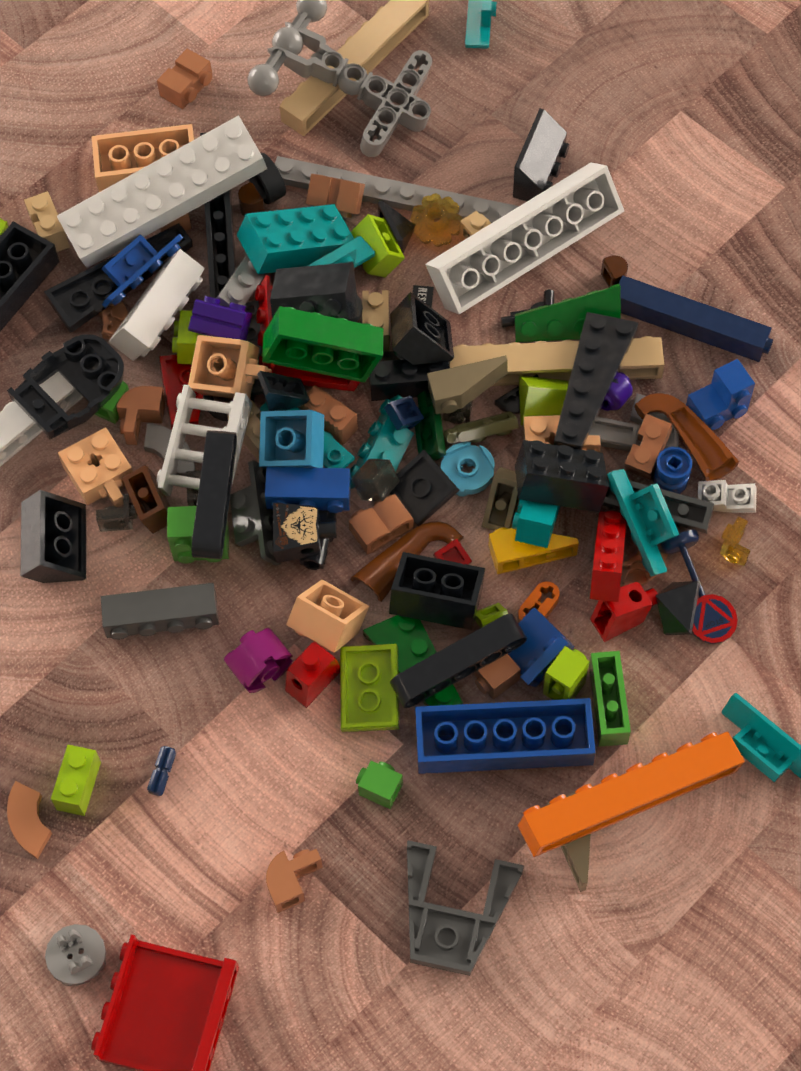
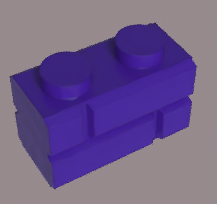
(219, 320)

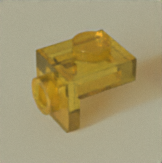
(730, 548)

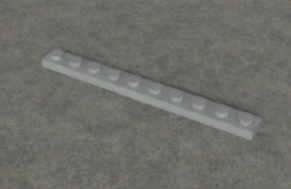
(392, 192)

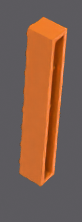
(629, 793)

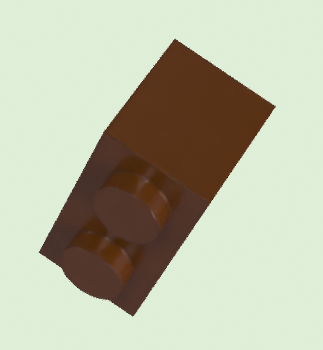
(147, 498)

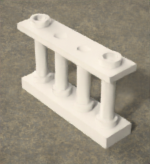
(238, 413)

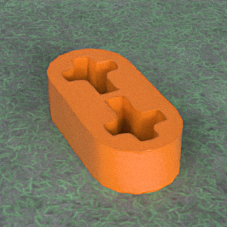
(535, 597)

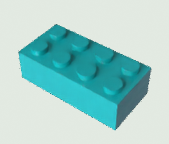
(292, 236)

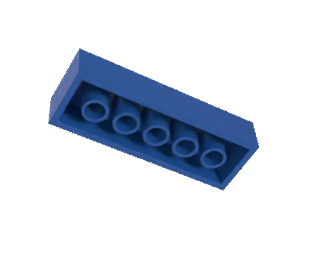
(505, 735)

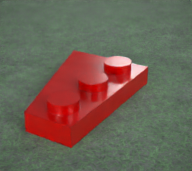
(173, 379)

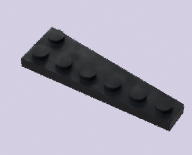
(83, 294)
(597, 361)

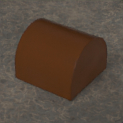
(250, 199)
(613, 269)

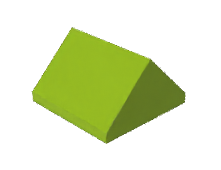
(541, 396)

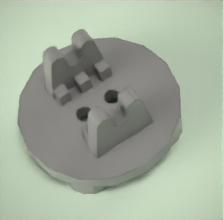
(81, 967)

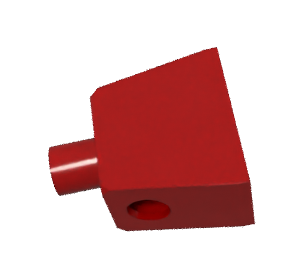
(630, 611)
(314, 672)

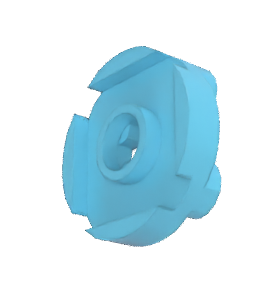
(474, 456)

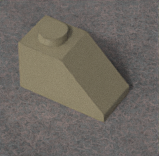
(502, 500)

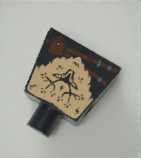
(298, 531)

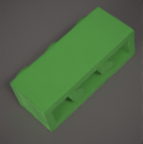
(609, 698)

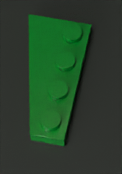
(567, 317)
(413, 648)

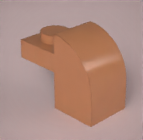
(139, 406)
(283, 877)

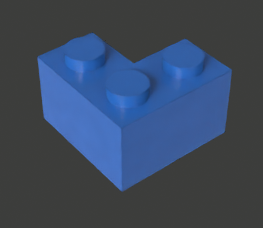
(725, 396)

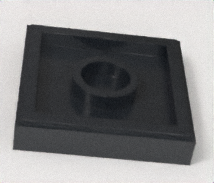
(423, 487)

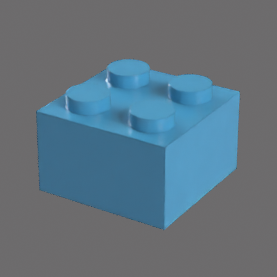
(291, 439)

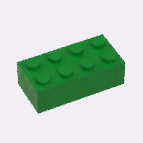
(322, 344)

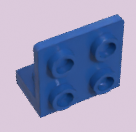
(540, 649)

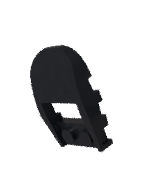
(88, 366)

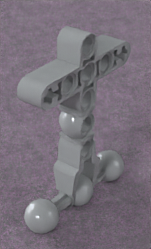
(289, 43)

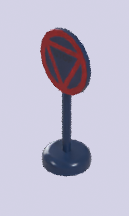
(714, 615)

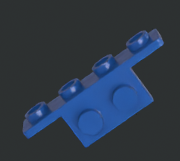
(132, 263)

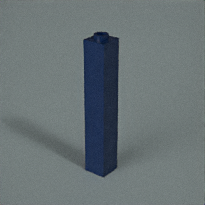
(694, 319)

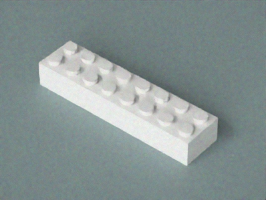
(162, 191)
(525, 237)

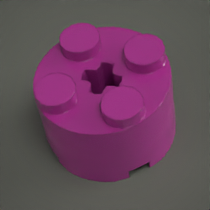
(258, 659)

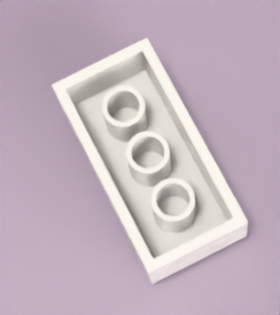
(157, 306)

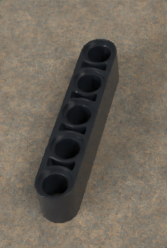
(214, 495)
(458, 660)

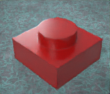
(453, 552)

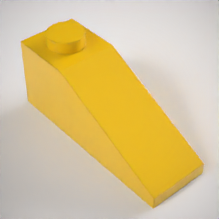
(515, 555)

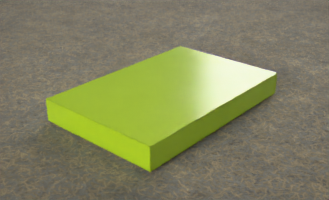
(366, 690)

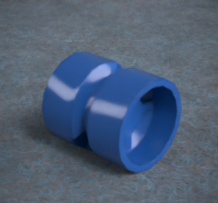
(673, 469)

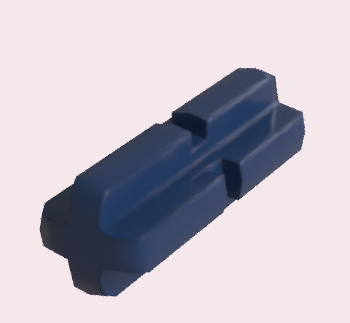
(160, 774)

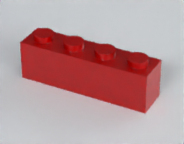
(608, 557)

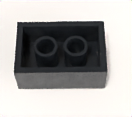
(561, 476)
(436, 590)

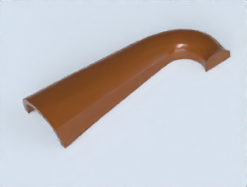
(704, 445)
(381, 571)

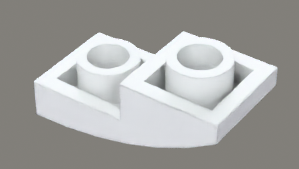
(728, 498)

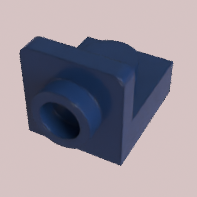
(404, 413)

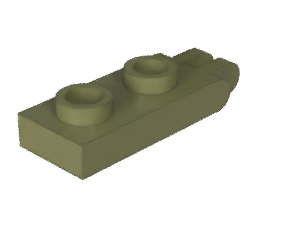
(478, 430)

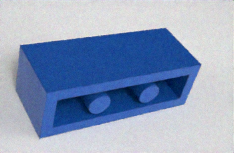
(314, 487)

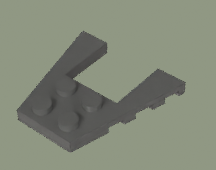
(445, 935)

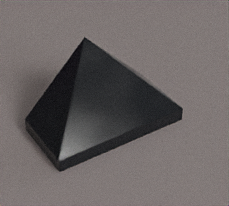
(399, 225)
(282, 391)
(678, 607)

